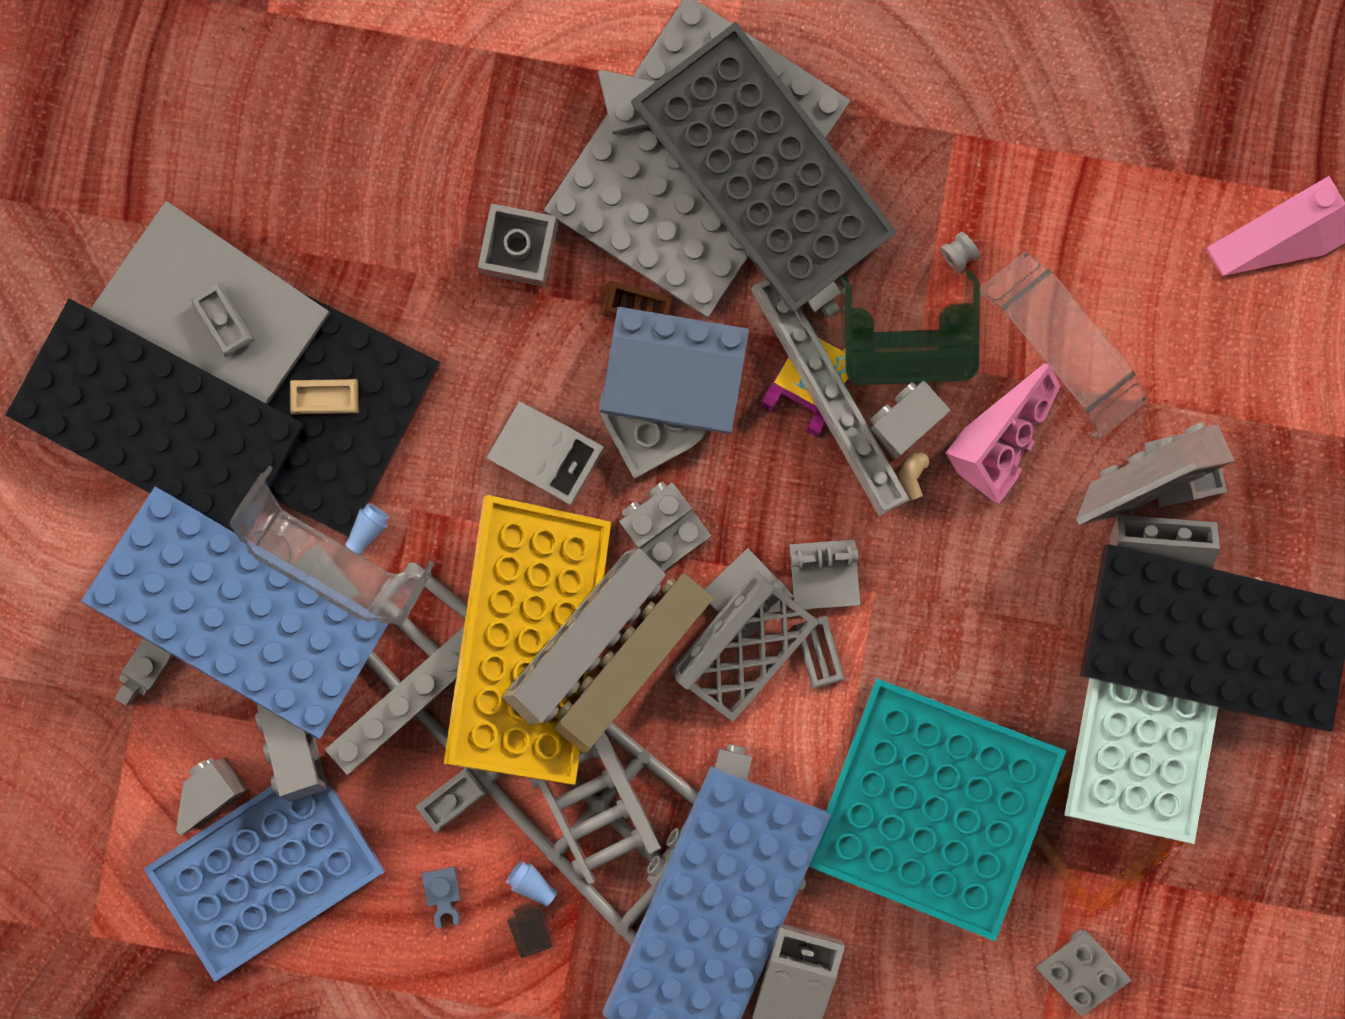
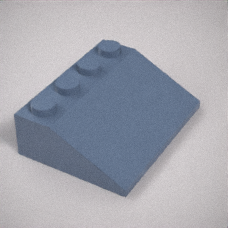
(674, 370)

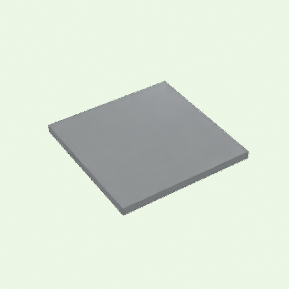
(182, 259)

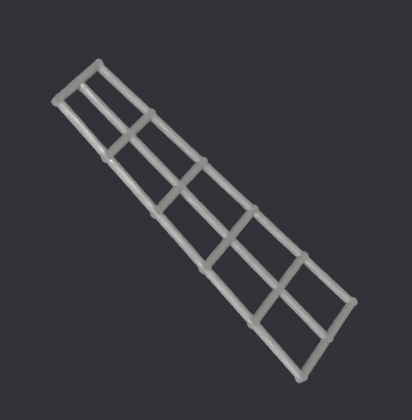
(596, 803)

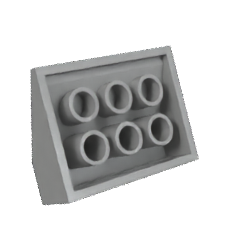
(1155, 474)

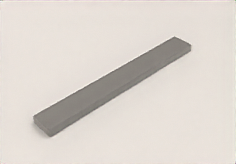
(833, 401)

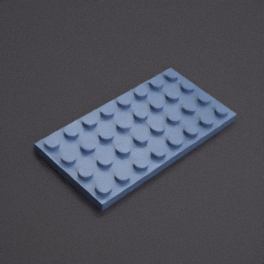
(231, 616)
(718, 903)

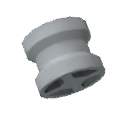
(960, 252)

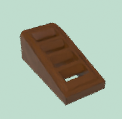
(626, 290)

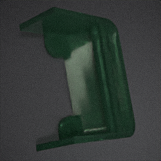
(912, 355)

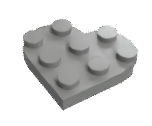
(648, 443)

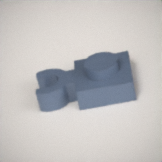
(442, 889)

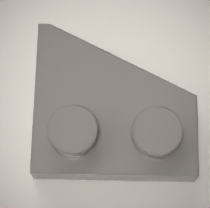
(618, 93)

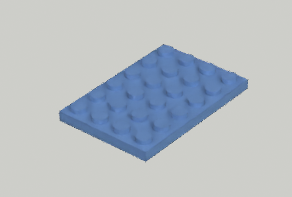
(262, 874)

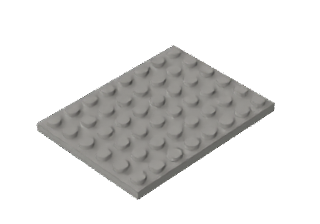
(640, 203)

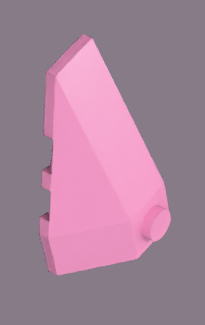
(1292, 231)
(994, 442)

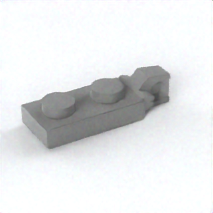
(142, 671)

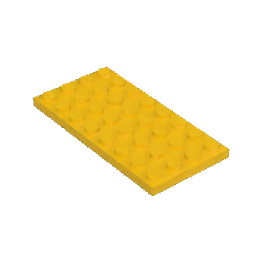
(524, 585)

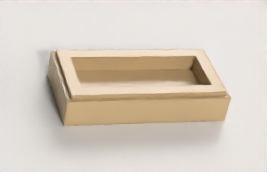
(324, 397)

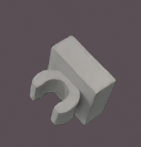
(824, 301)

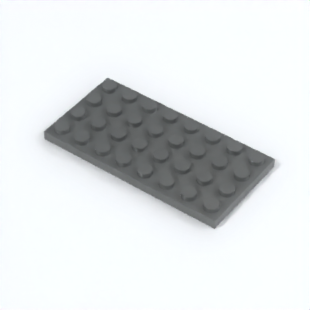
(763, 167)

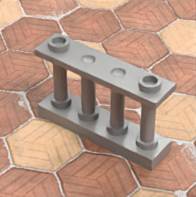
(626, 807)

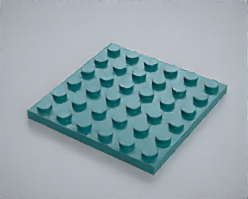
(937, 808)

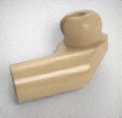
(910, 473)

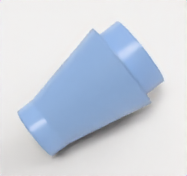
(367, 527)
(531, 884)

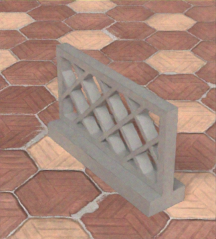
(721, 634)

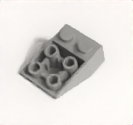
(546, 453)
(798, 975)

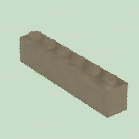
(633, 663)

